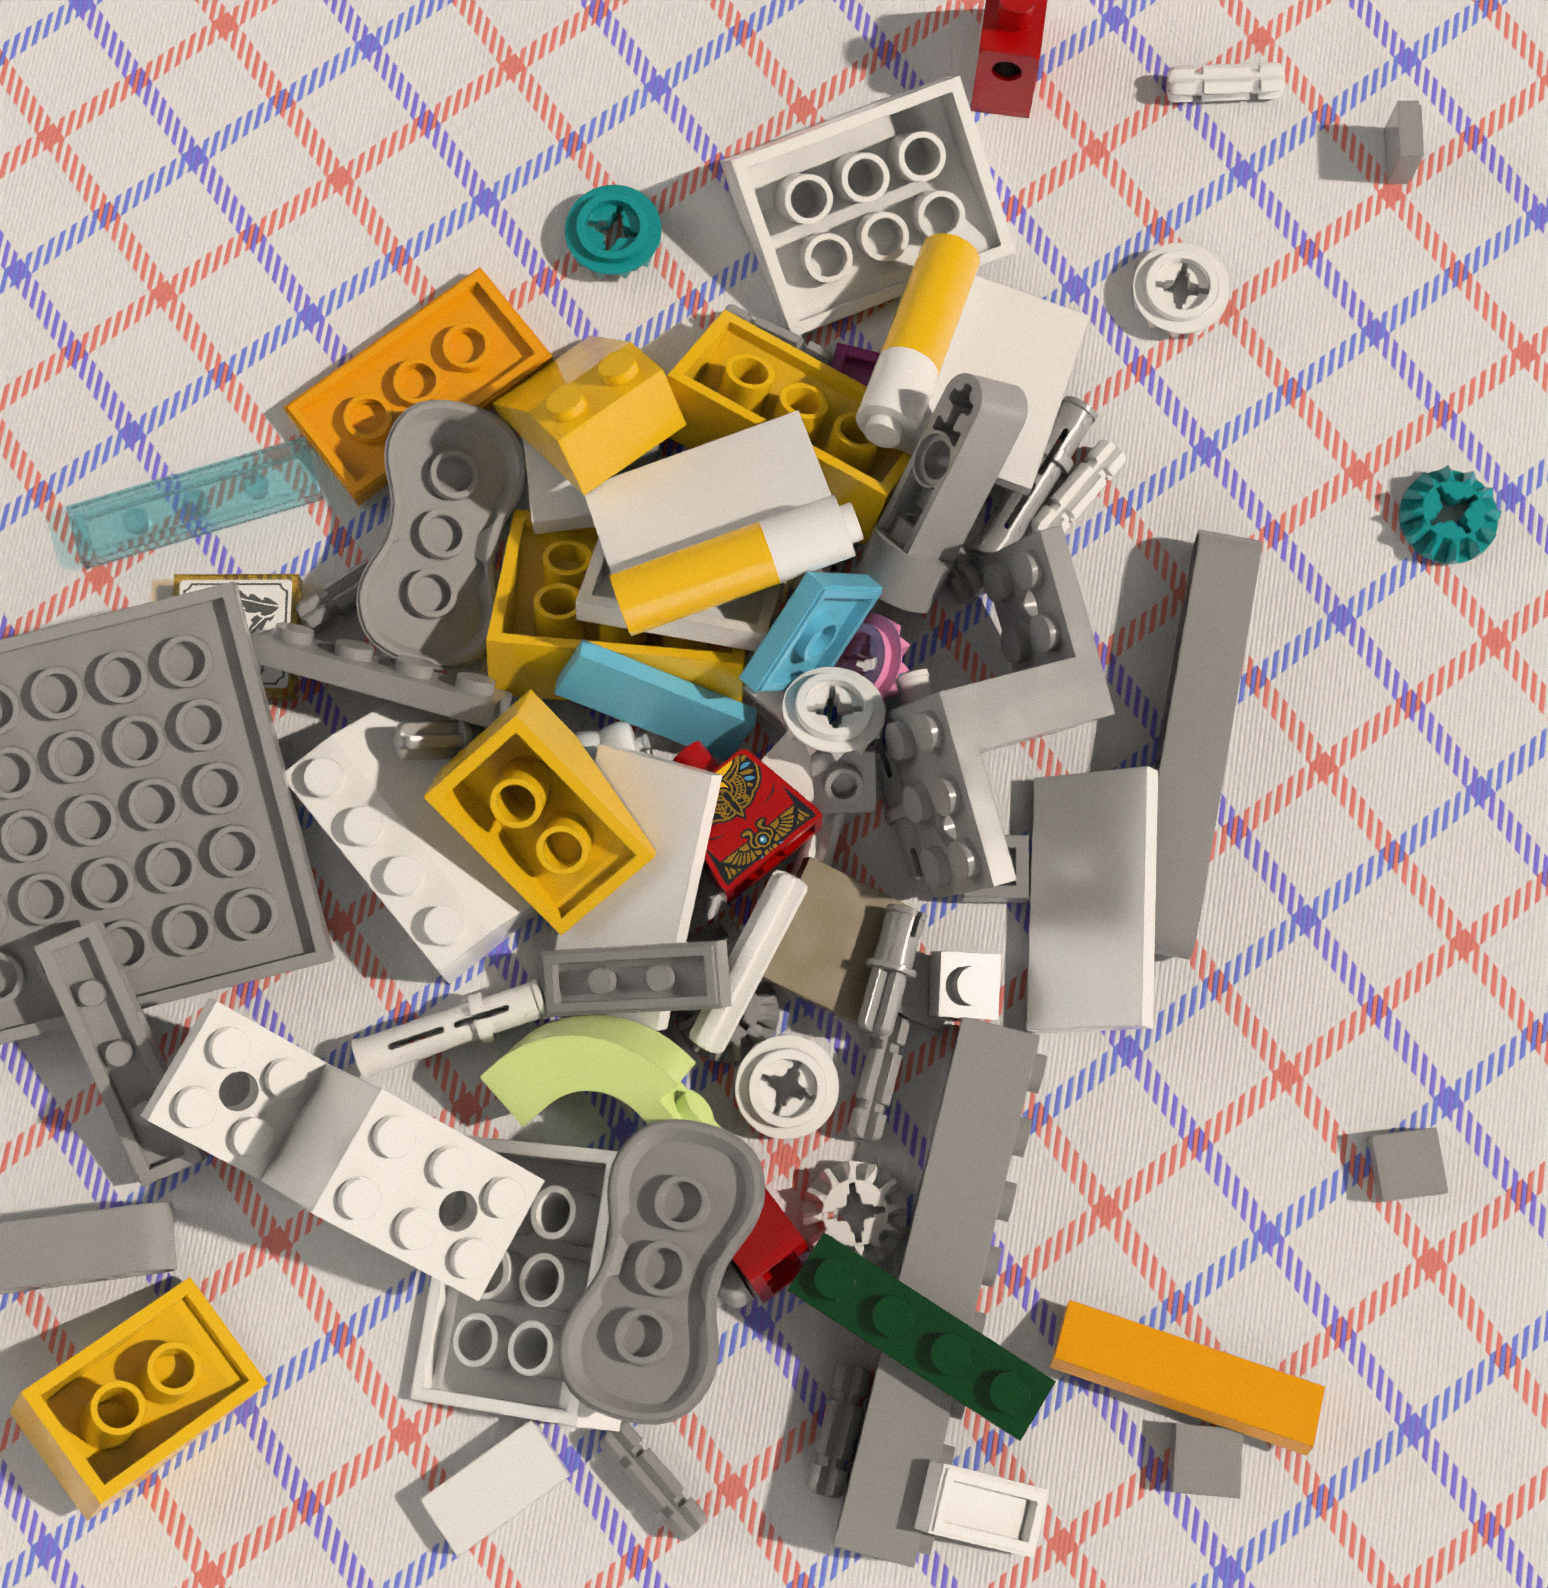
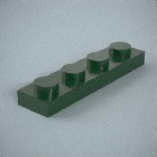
(921, 1336)

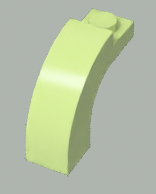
(602, 1057)

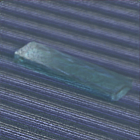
(194, 503)

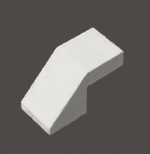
(787, 757)

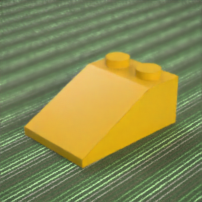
(593, 410)
(541, 813)
(136, 1397)

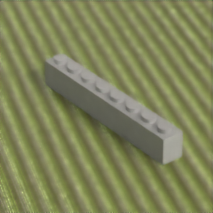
(946, 1262)

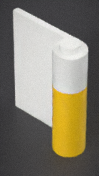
(974, 326)
(719, 523)

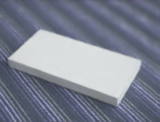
(1093, 901)
(655, 905)

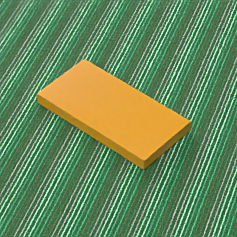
(455, 348)

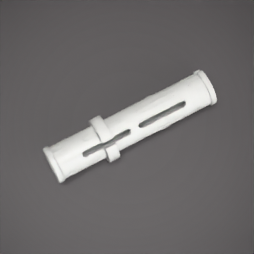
(377, 1051)

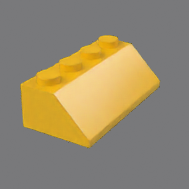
(748, 377)

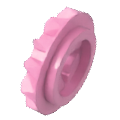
(877, 639)

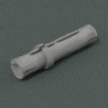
(1070, 426)

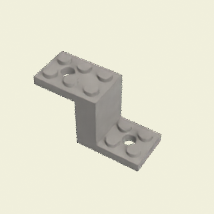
(1052, 689)

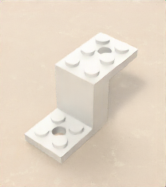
(344, 1149)

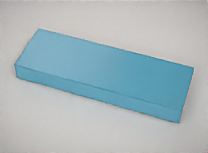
(654, 700)

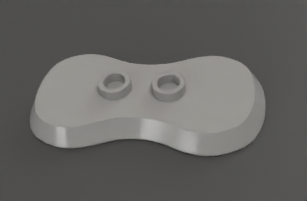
(434, 575)
(646, 1325)

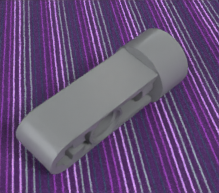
(943, 490)

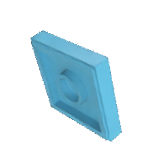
(811, 628)

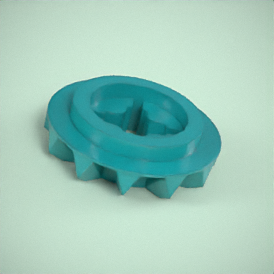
(598, 211)
(1446, 541)

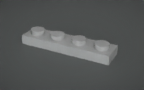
(403, 681)
(115, 1044)

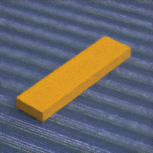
(1188, 1377)

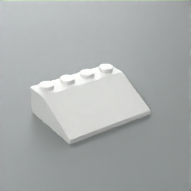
(856, 196)
(402, 846)
(505, 1347)

